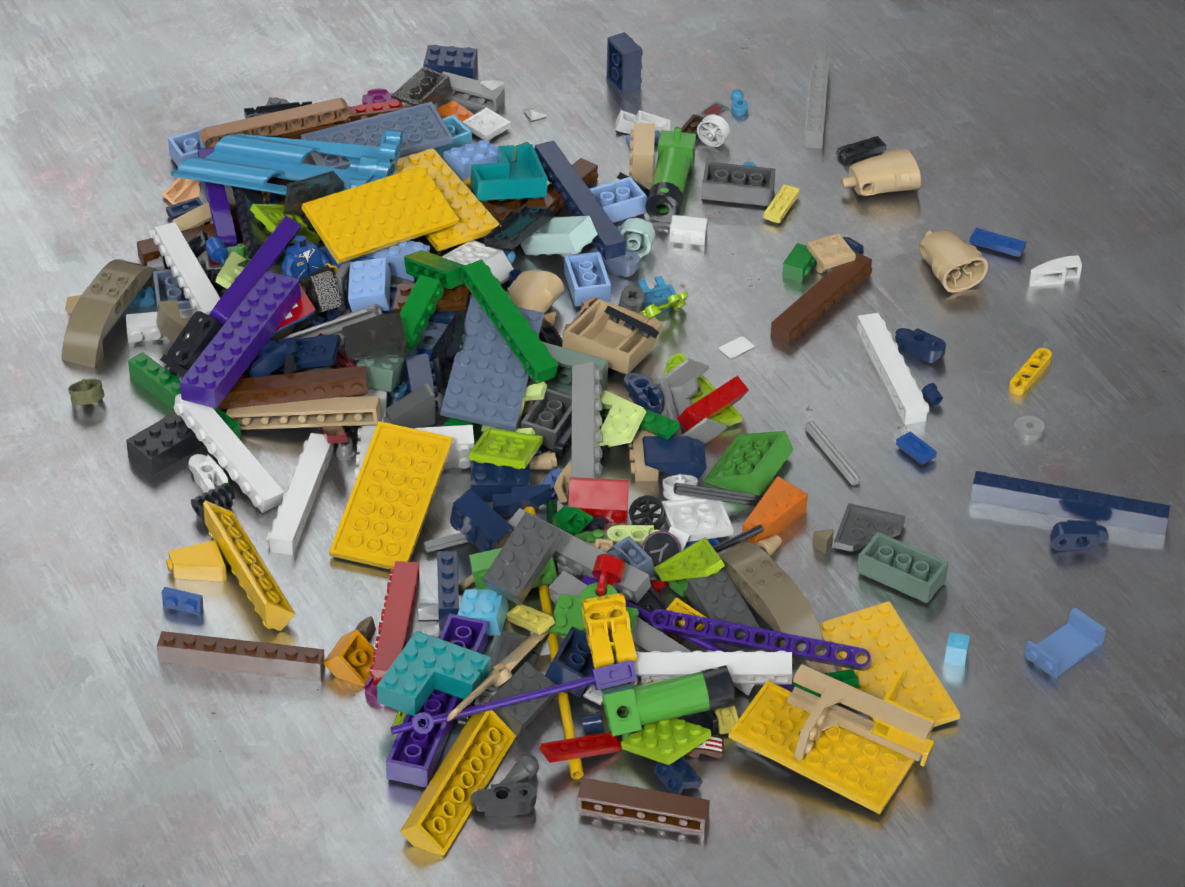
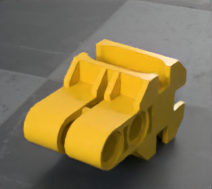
(608, 621)

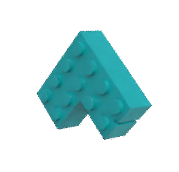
(509, 178)
(429, 665)

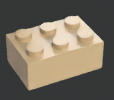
(642, 152)

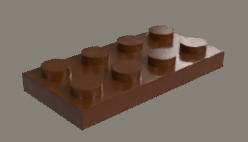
(452, 299)

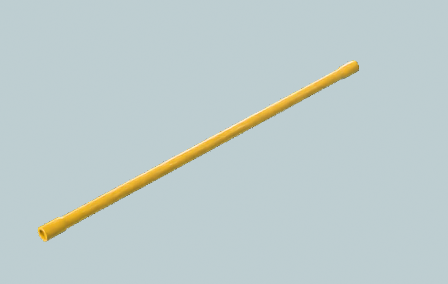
(574, 764)

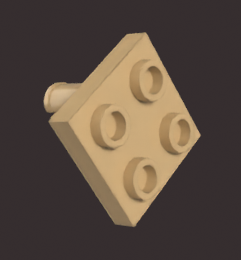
(830, 252)

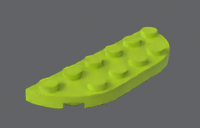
(729, 416)

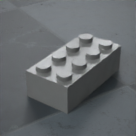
(738, 183)
(522, 558)
(720, 600)

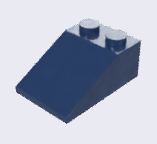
(675, 455)

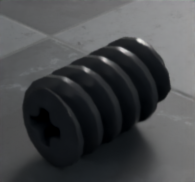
(219, 496)

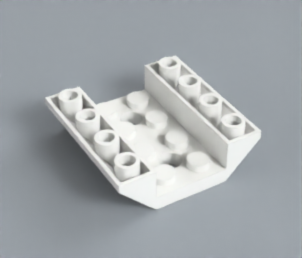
(493, 257)

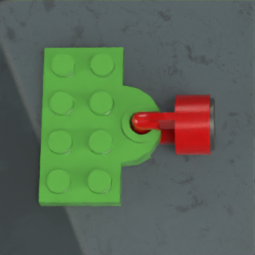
(568, 613)

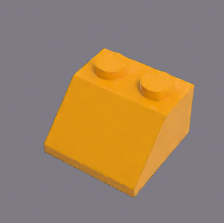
(351, 658)

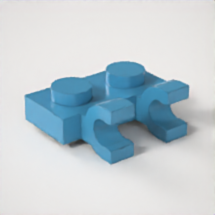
(658, 294)

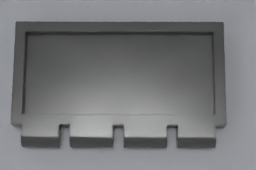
(503, 646)

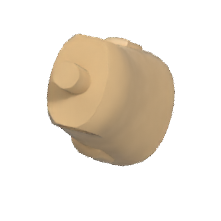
(884, 173)
(953, 260)
(536, 290)

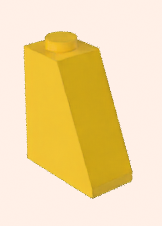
(197, 562)

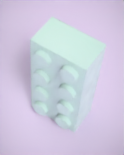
(560, 236)

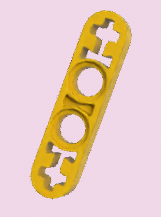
(1026, 369)

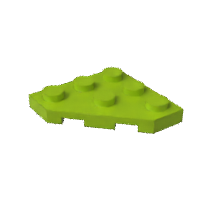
(693, 562)

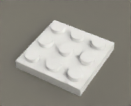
(698, 518)

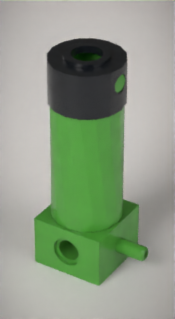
(673, 166)
(667, 699)

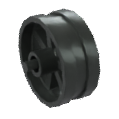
(646, 513)

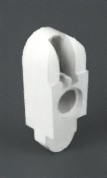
(206, 472)

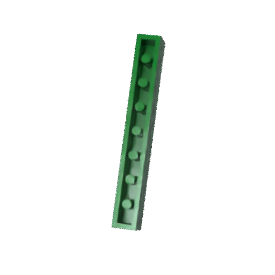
(509, 321)
(165, 385)

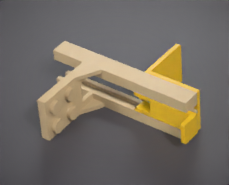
(893, 725)

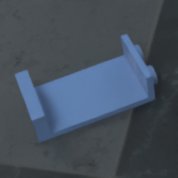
(1066, 644)

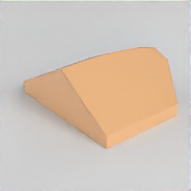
(182, 190)

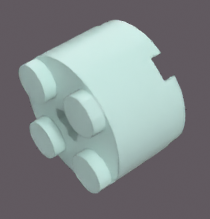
(638, 235)

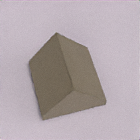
(823, 540)
(367, 628)

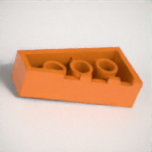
(776, 510)

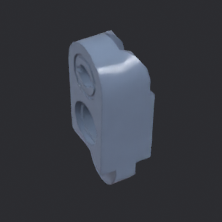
(623, 265)

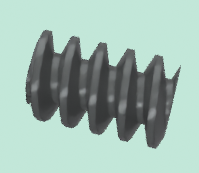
(632, 298)

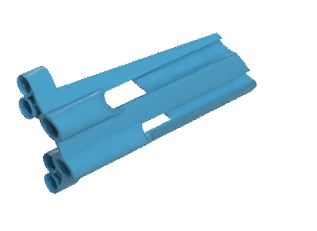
(253, 160)

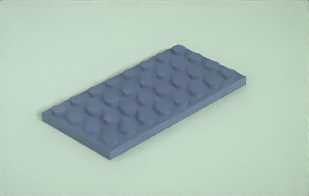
(420, 127)
(486, 375)

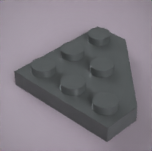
(862, 524)

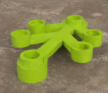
(675, 301)

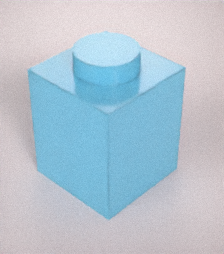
(957, 649)

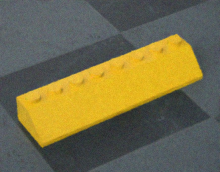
(248, 566)
(464, 771)

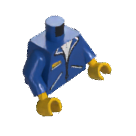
(304, 259)

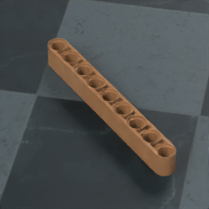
(280, 122)

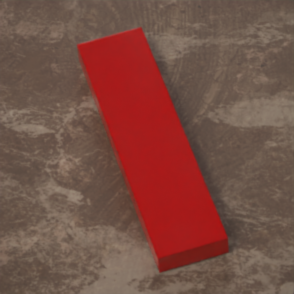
(580, 747)

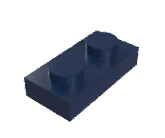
(177, 210)

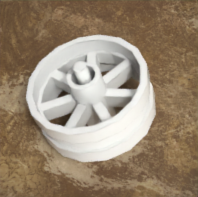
(717, 127)
(668, 484)

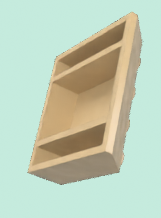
(604, 339)

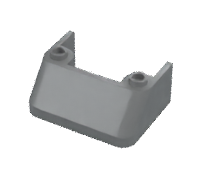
(676, 391)

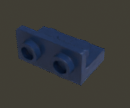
(677, 776)

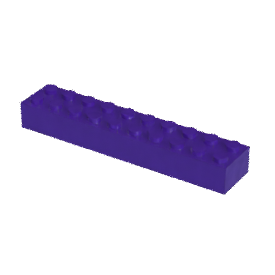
(240, 340)
(417, 754)

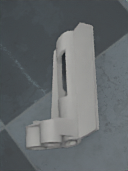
(336, 325)

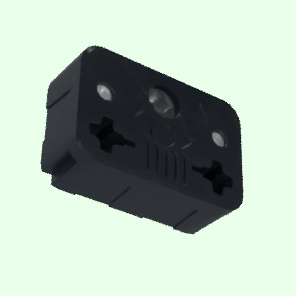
(194, 339)

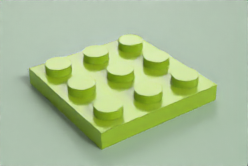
(273, 214)
(505, 448)
(666, 740)

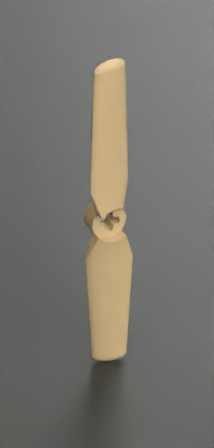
(501, 671)

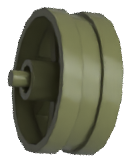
(86, 391)

